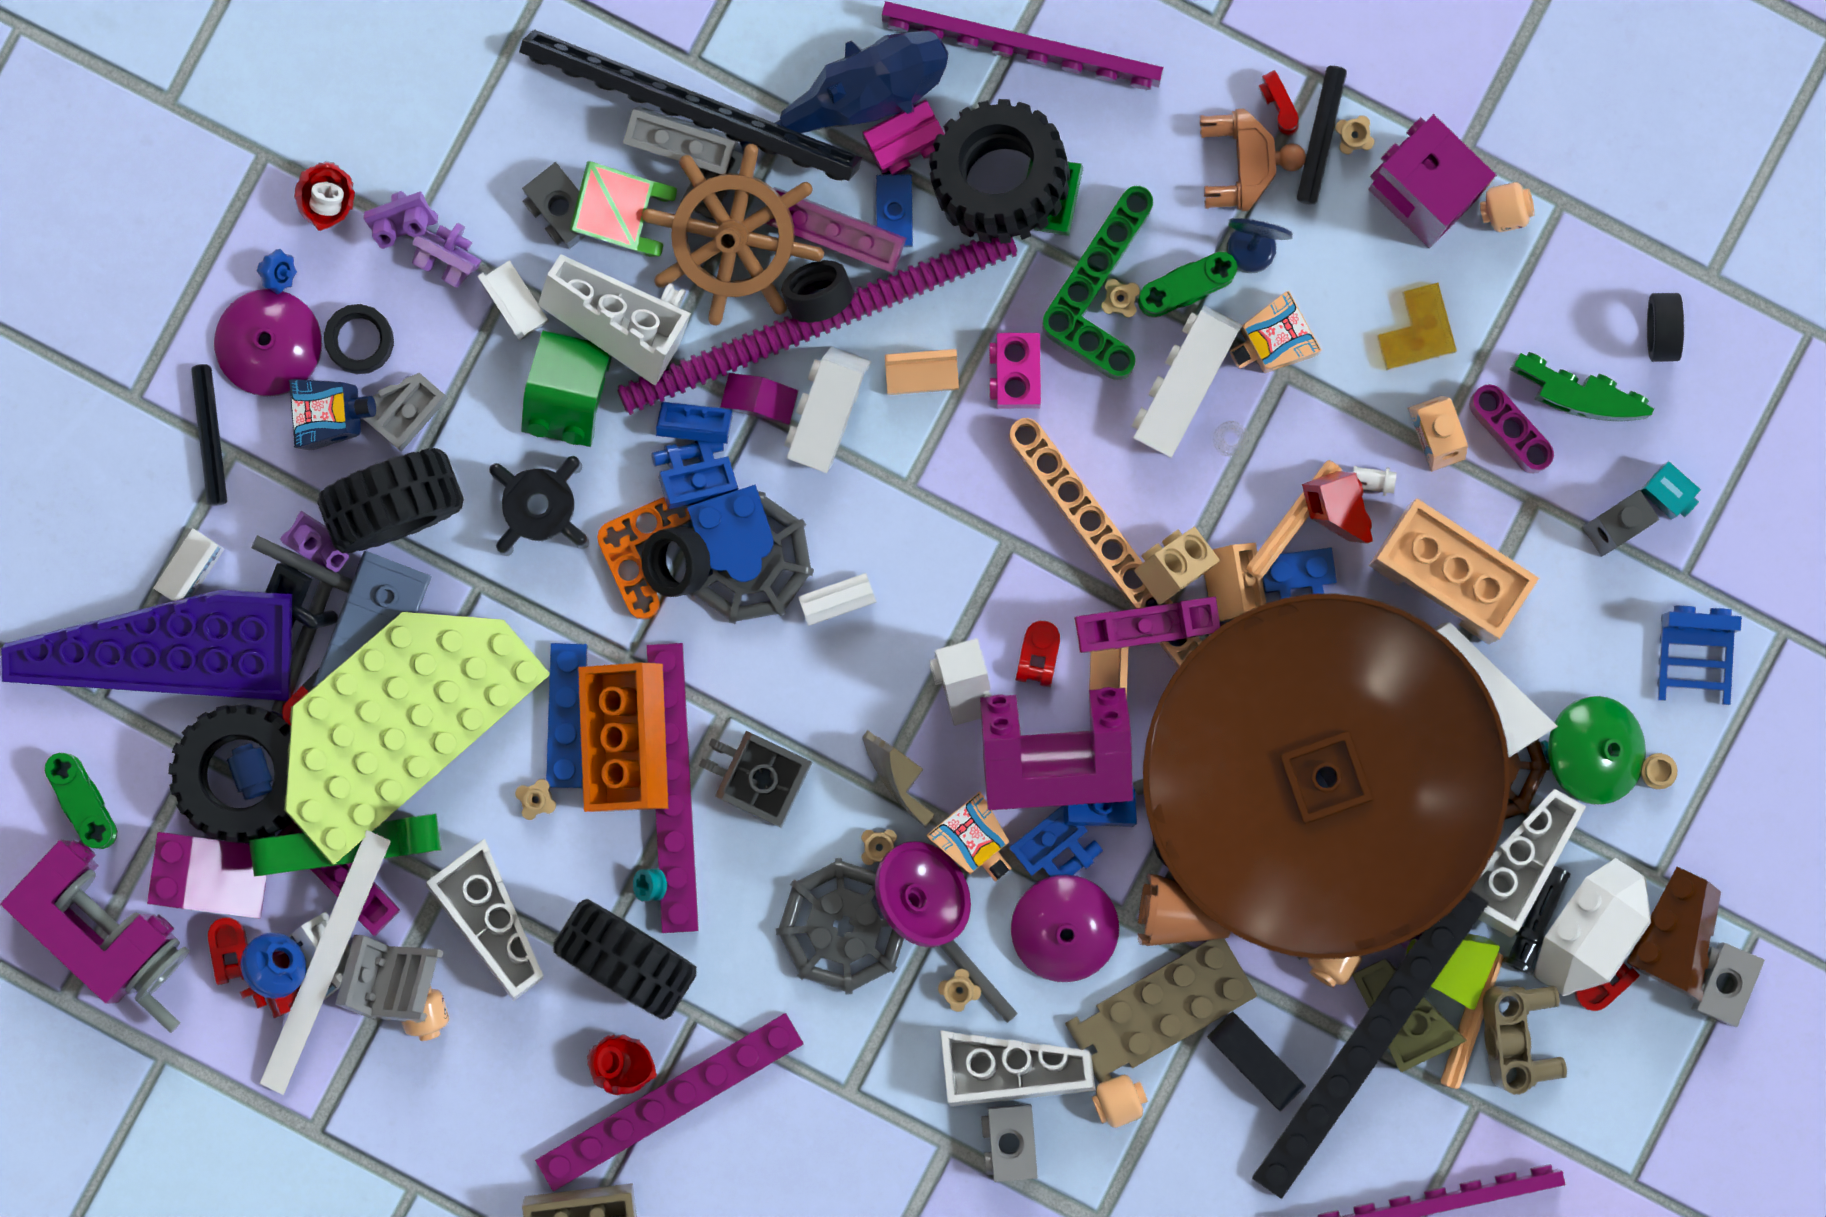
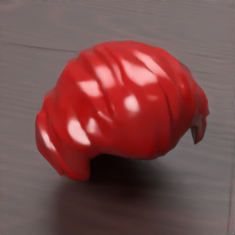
(319, 173)
(620, 1064)

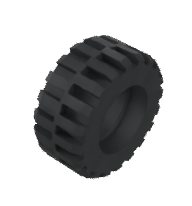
(990, 130)
(390, 500)
(191, 769)
(624, 959)

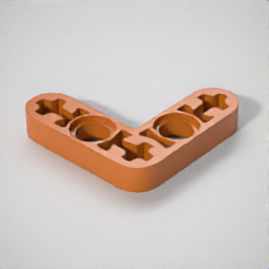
(628, 551)

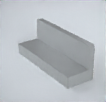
(677, 138)

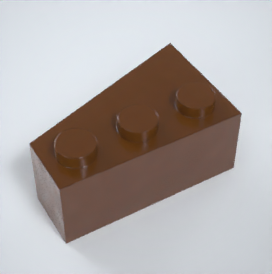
(1679, 934)

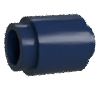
(250, 771)

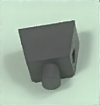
(1621, 523)

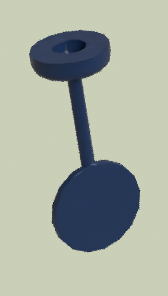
(1254, 243)

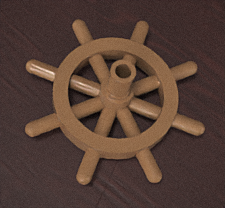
(733, 234)

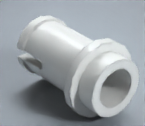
(1376, 479)

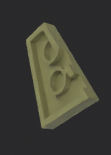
(1425, 1031)

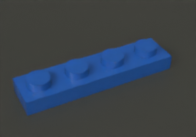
(564, 725)

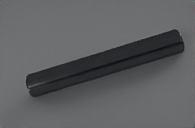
(1321, 135)
(209, 435)

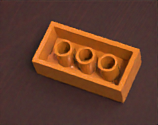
(623, 737)

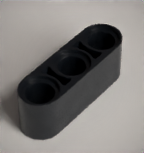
(1256, 1061)

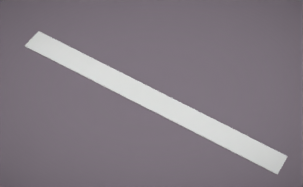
(325, 962)

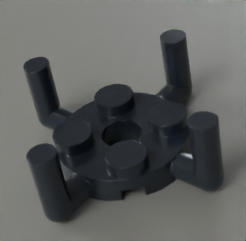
(545, 525)

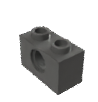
(542, 192)

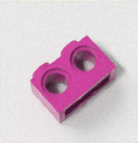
(1025, 370)

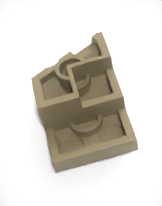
(897, 774)

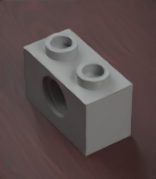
(1744, 971)
(1022, 1162)

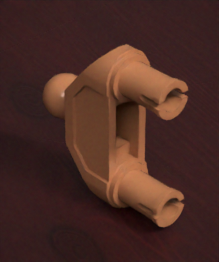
(1254, 159)

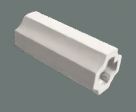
(837, 599)

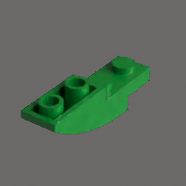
(1592, 400)

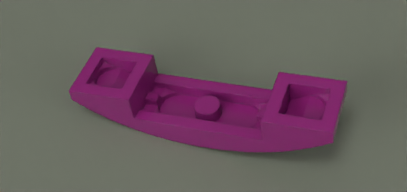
(1147, 625)
(378, 906)

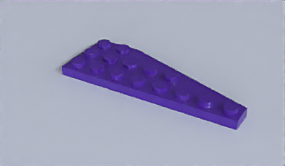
(193, 646)

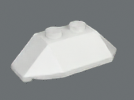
(1595, 930)

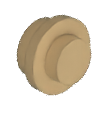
(1659, 771)

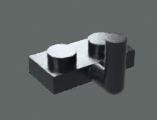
(292, 581)

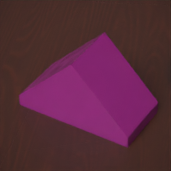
(759, 397)

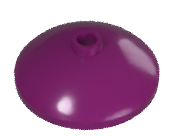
(289, 355)
(932, 885)
(1062, 904)

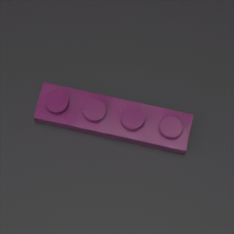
(845, 234)

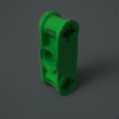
(1187, 284)
(81, 800)

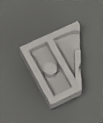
(405, 409)

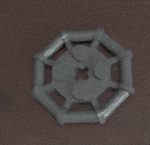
(771, 569)
(824, 936)

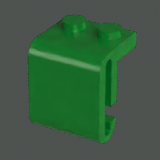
(564, 389)

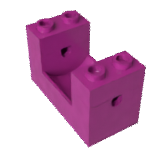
(1430, 179)
(1057, 766)

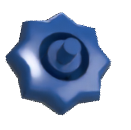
(277, 271)

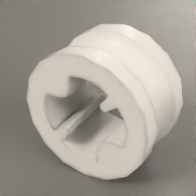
(326, 198)
(673, 296)

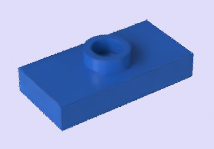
(895, 205)
(694, 422)
(1102, 814)

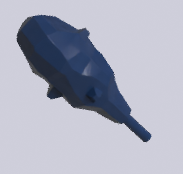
(869, 83)

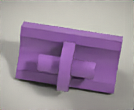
(400, 217)
(459, 261)
(313, 542)

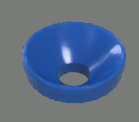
(261, 971)

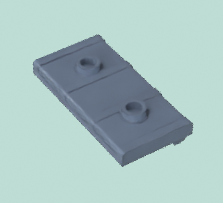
(374, 598)

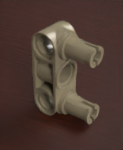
(1510, 1040)

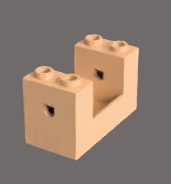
(1454, 570)

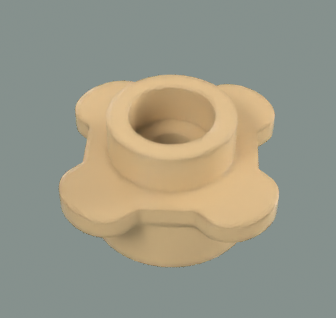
(1358, 125)
(1129, 292)
(545, 803)
(870, 841)
(959, 1000)

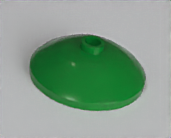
(1581, 754)

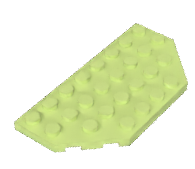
(398, 720)

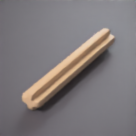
(1285, 530)
(1469, 1029)

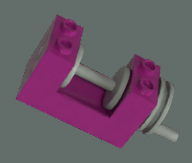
(132, 958)

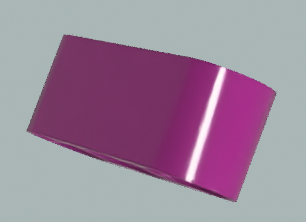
(1528, 436)

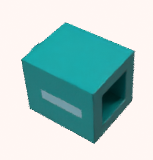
(1671, 491)

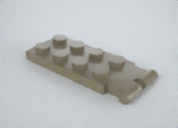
(1163, 1008)

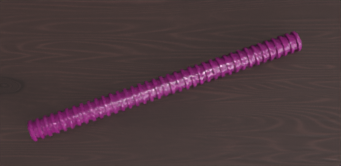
(791, 331)

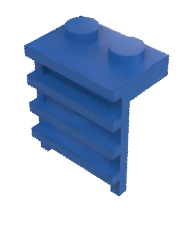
(1698, 629)

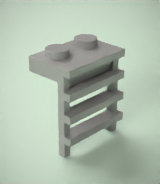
(387, 980)

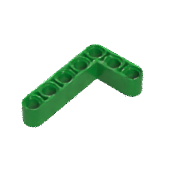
(1093, 282)
(297, 851)

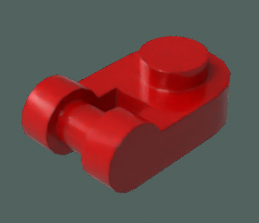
(1275, 92)
(1040, 640)
(226, 937)
(1602, 995)

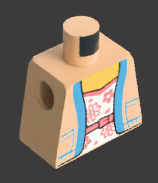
(1276, 337)
(1439, 432)
(973, 838)

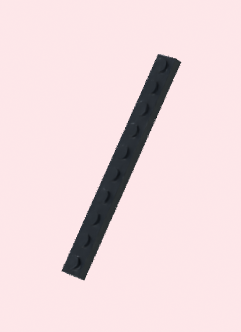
(681, 101)
(1366, 1045)

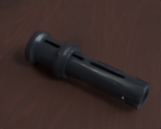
(1526, 935)

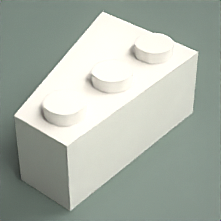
(826, 409)
(963, 678)

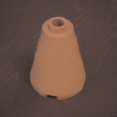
(1173, 916)

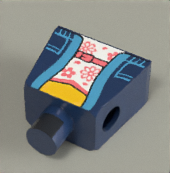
(327, 412)

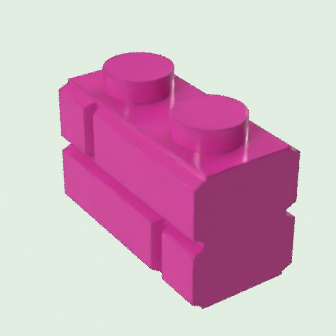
(903, 138)

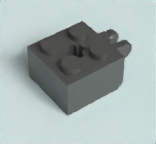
(741, 788)

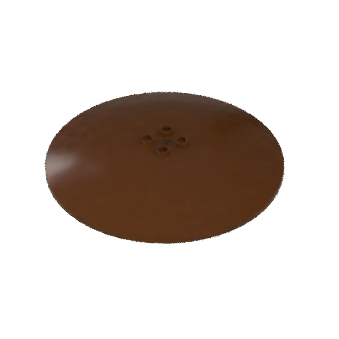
(1311, 690)

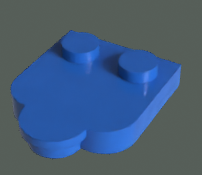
(734, 532)

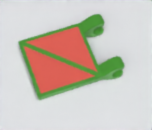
(613, 206)

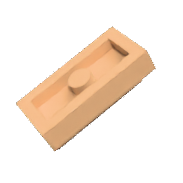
(921, 372)
(1231, 582)
(1109, 669)

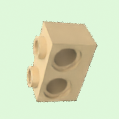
(1175, 565)

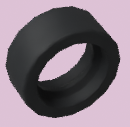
(811, 278)
(1665, 327)
(332, 331)
(656, 569)

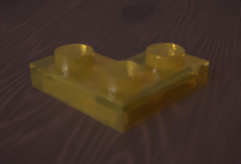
(1426, 337)

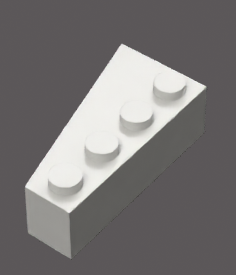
(615, 316)
(1186, 381)
(1519, 715)
(1525, 861)
(483, 912)
(1003, 1070)

